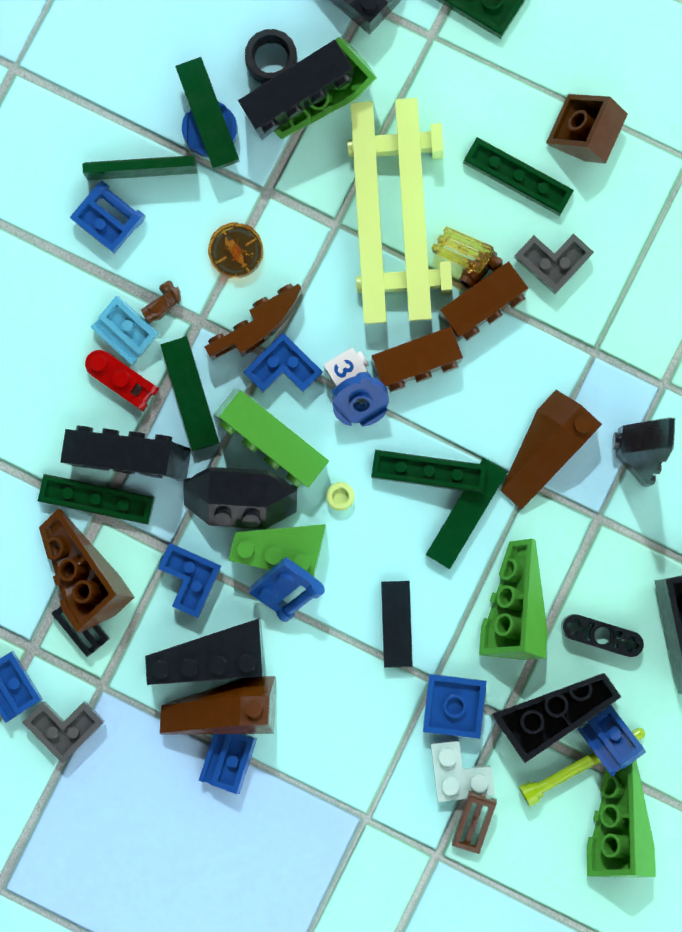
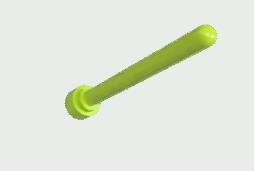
(534, 791)

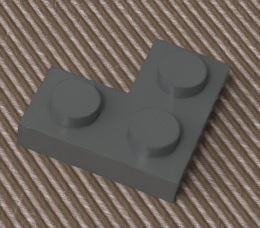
(550, 267)
(63, 736)

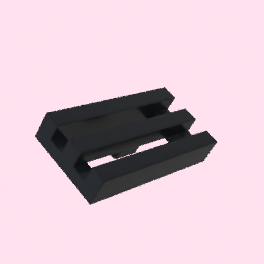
(76, 638)

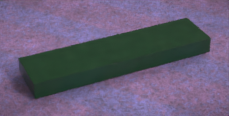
(207, 113)
(140, 167)
(518, 176)
(190, 394)
(429, 471)
(96, 499)
(464, 518)

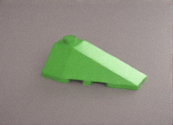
(337, 98)
(517, 616)
(622, 833)

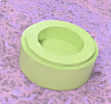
(340, 496)

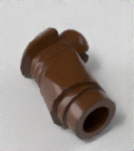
(470, 278)
(159, 308)

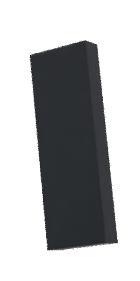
(396, 624)

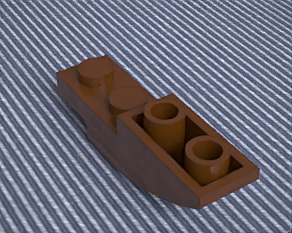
(267, 320)

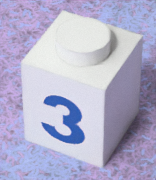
(345, 366)

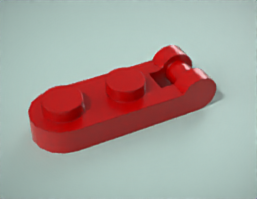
(119, 378)

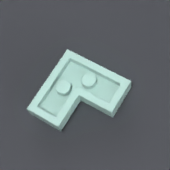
(452, 779)

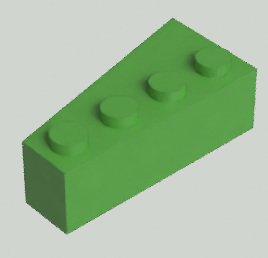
(271, 437)

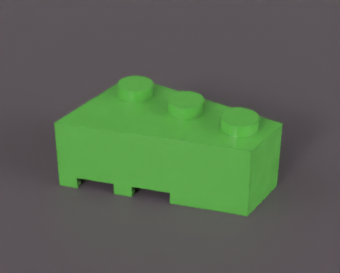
(270, 546)

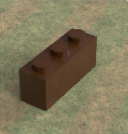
(484, 302)
(417, 359)

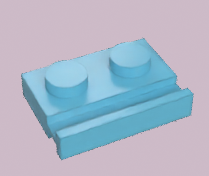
(125, 330)

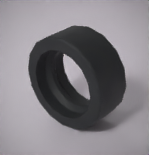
(264, 37)

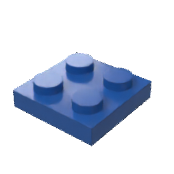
(454, 706)

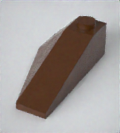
(552, 439)
(86, 581)
(231, 708)

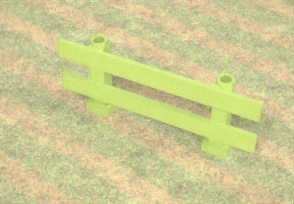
(409, 145)

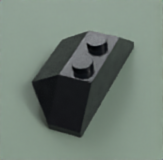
(239, 497)

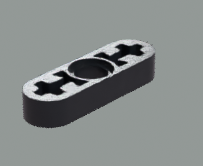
(624, 634)

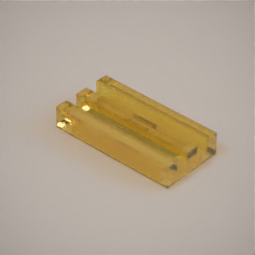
(449, 234)

